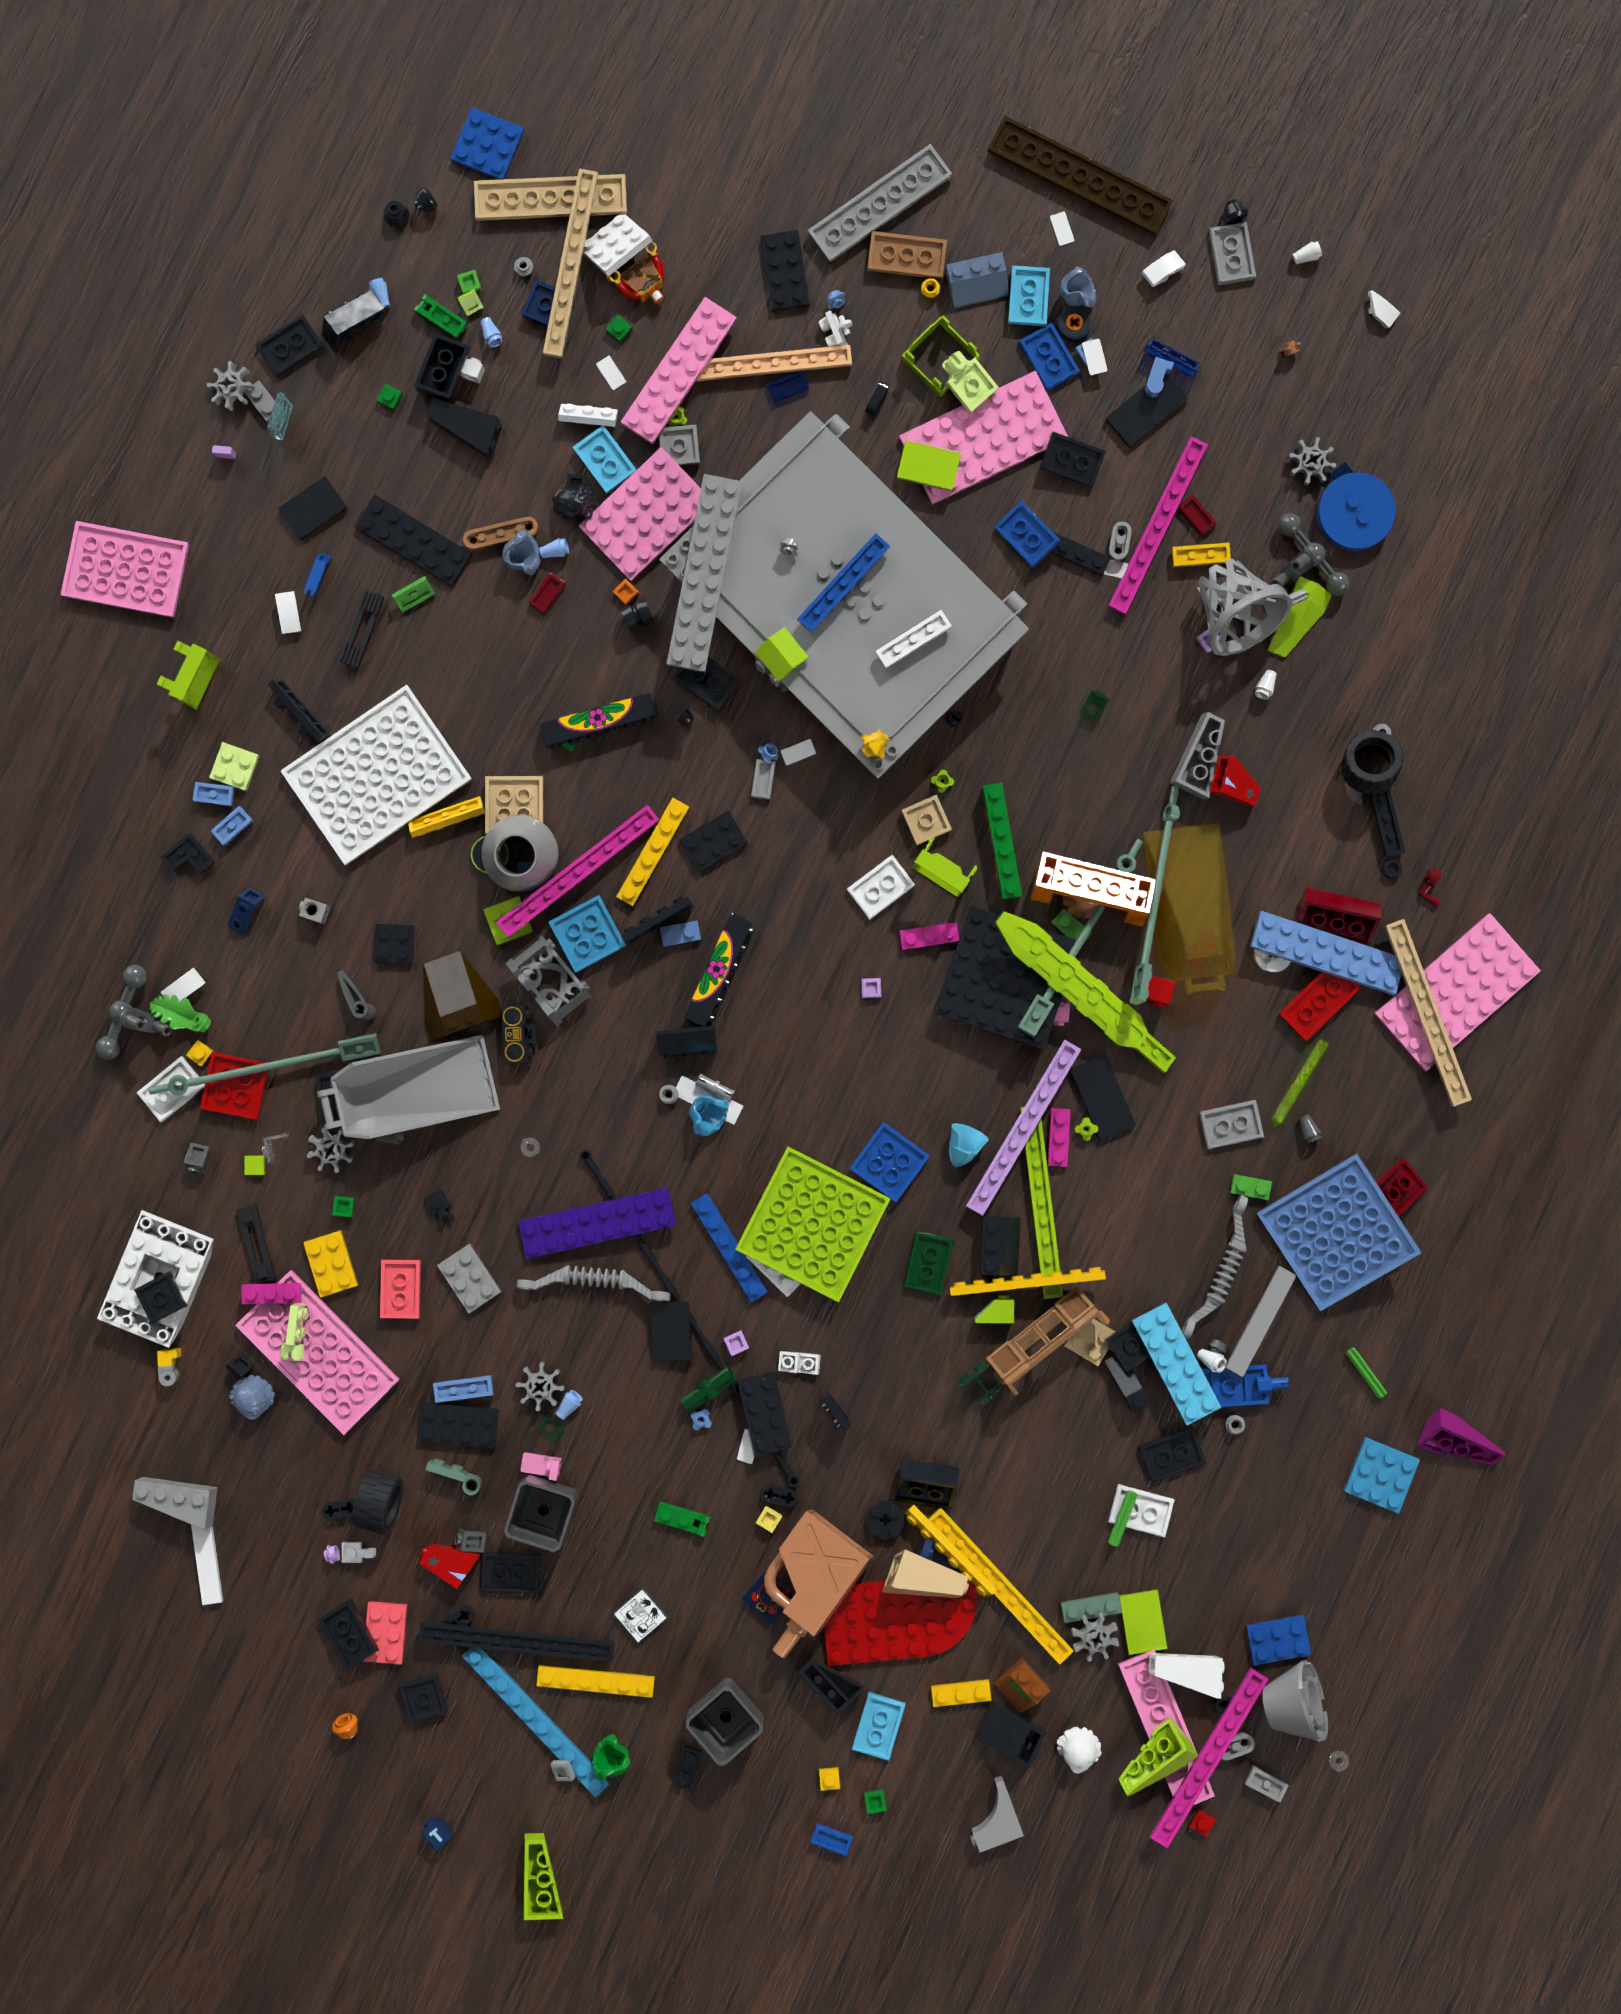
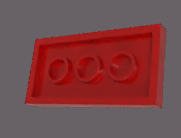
(1317, 1003)

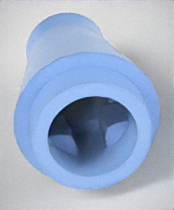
(379, 289)
(491, 334)
(557, 548)
(569, 1403)

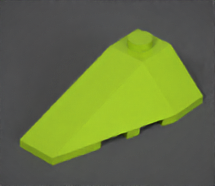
(1300, 618)
(1161, 1756)

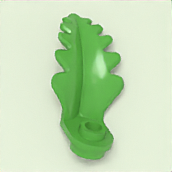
(179, 1014)

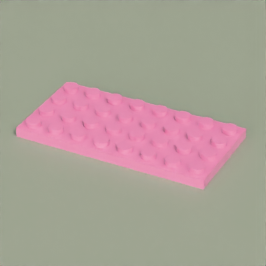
(994, 436)
(1466, 985)
(337, 1368)

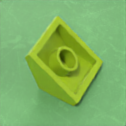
(781, 654)

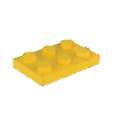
(330, 1263)

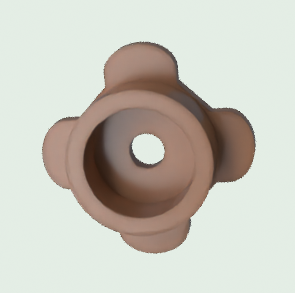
(1290, 348)

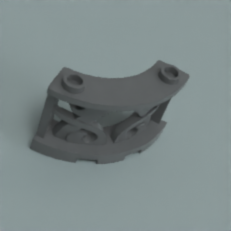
(523, 975)

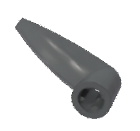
(355, 999)

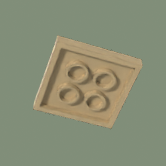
(511, 797)

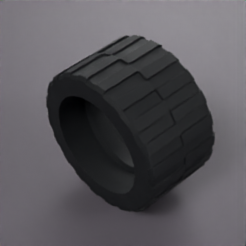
(1378, 742)
(377, 1501)

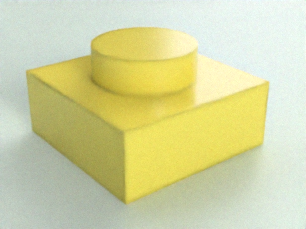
(769, 1519)

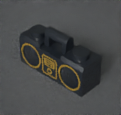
(514, 1023)

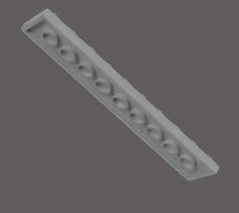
(704, 573)

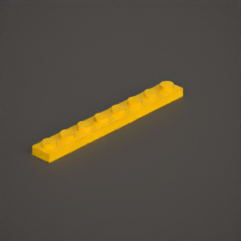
(1036, 1280)

